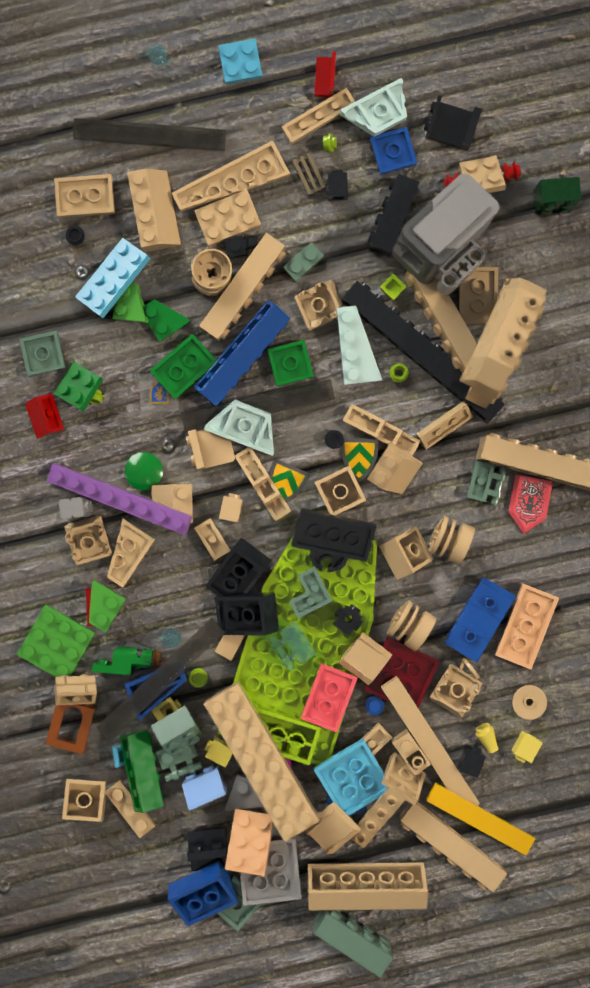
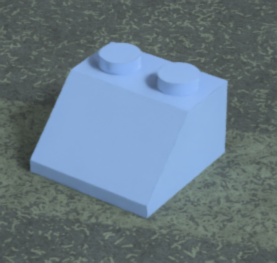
(204, 786)

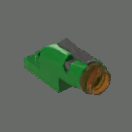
(127, 658)

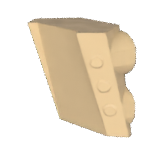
(319, 304)
(87, 540)
(365, 658)
(456, 691)
(333, 828)

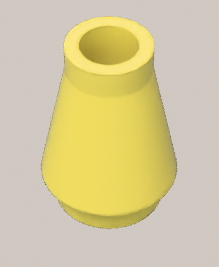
(487, 737)

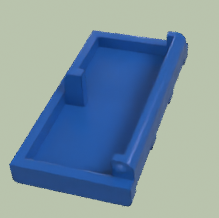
(479, 619)

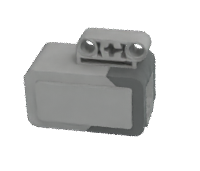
(447, 233)

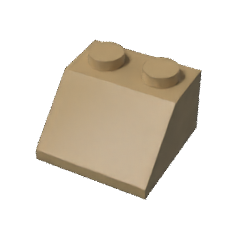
(394, 470)
(174, 496)
(406, 553)
(84, 800)

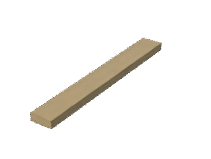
(427, 739)

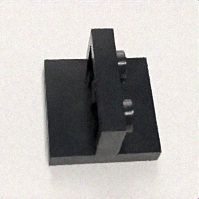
(207, 847)

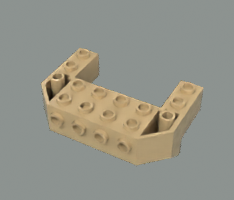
(512, 317)

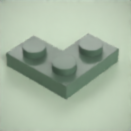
(315, 595)

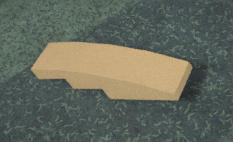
(380, 429)
(263, 484)

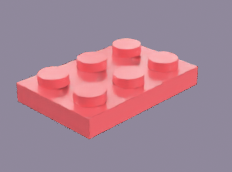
(329, 697)

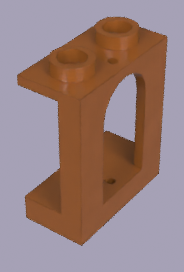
(79, 745)

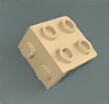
(209, 449)

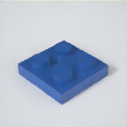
(393, 151)

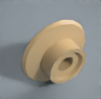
(538, 704)

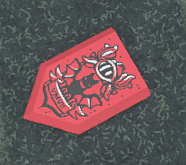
(529, 501)

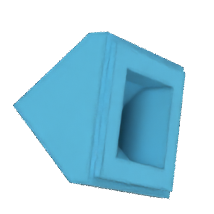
(118, 756)

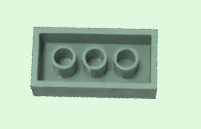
(354, 940)

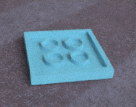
(352, 777)

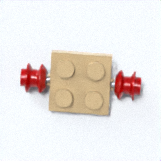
(487, 173)

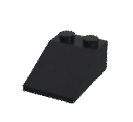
(239, 570)
(247, 613)

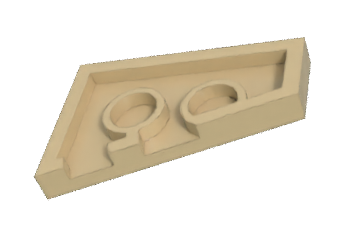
(129, 552)

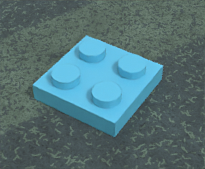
(240, 61)

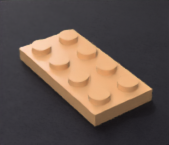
(526, 626)

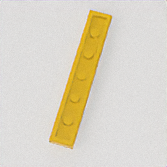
(480, 818)

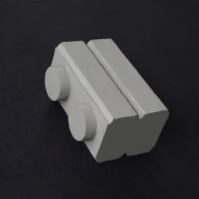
(75, 508)

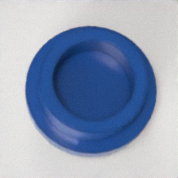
(374, 705)

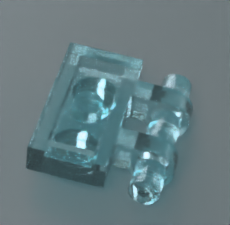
(297, 642)

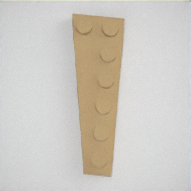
(247, 172)

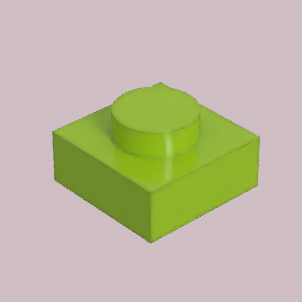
(393, 287)

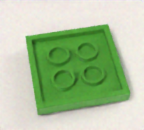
(56, 642)

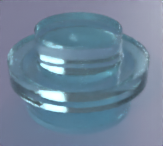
(157, 54)

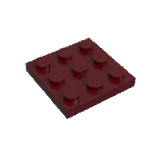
(411, 667)

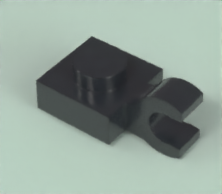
(237, 246)

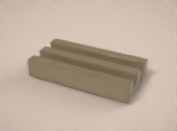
(303, 160)

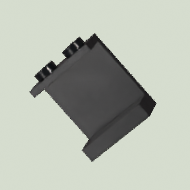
(452, 124)

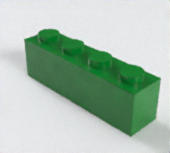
(141, 770)

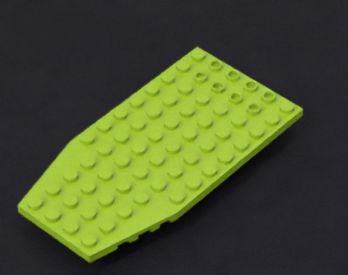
(282, 693)

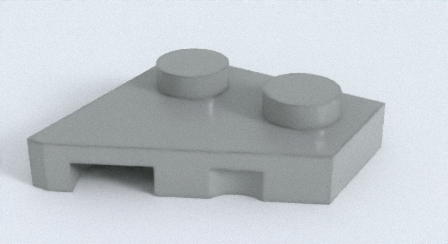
(242, 795)

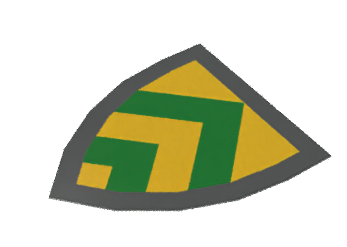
(360, 456)
(287, 479)

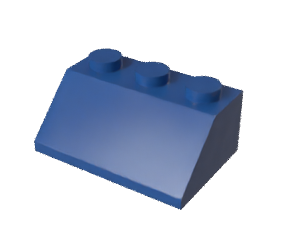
(202, 893)

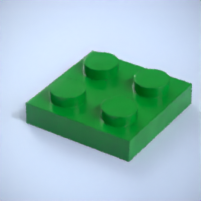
(290, 363)
(78, 386)

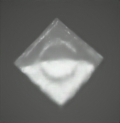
(440, 584)

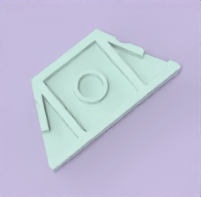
(378, 110)
(245, 426)

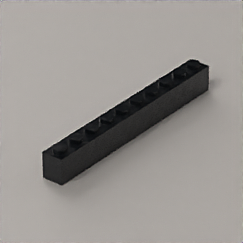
(414, 345)

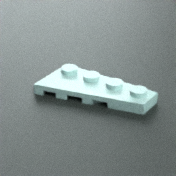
(356, 352)

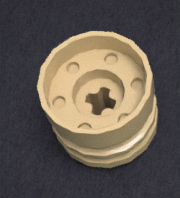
(207, 262)
(451, 540)
(413, 626)

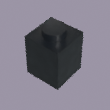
(337, 185)
(471, 761)

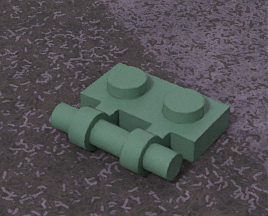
(481, 481)
(170, 761)

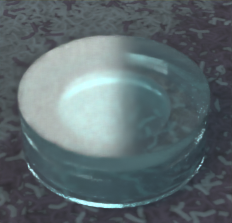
(170, 638)

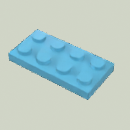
(112, 277)

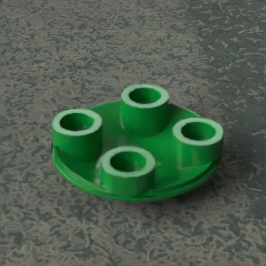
(143, 471)

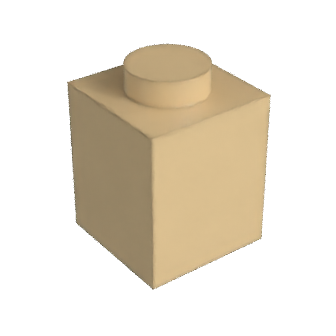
(231, 508)

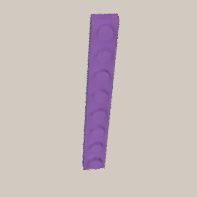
(119, 498)

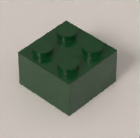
(557, 195)

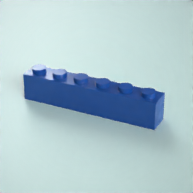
(242, 353)

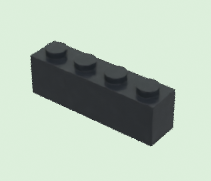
(394, 214)

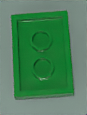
(183, 367)

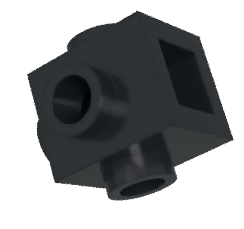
(348, 626)

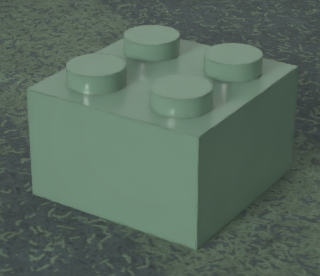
(177, 731)

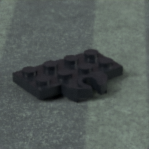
(333, 538)

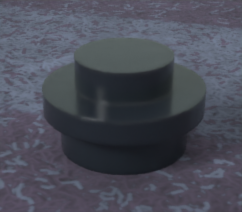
(75, 235)
(334, 439)

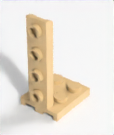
(401, 786)

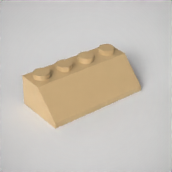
(154, 209)

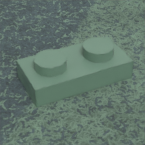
(303, 262)

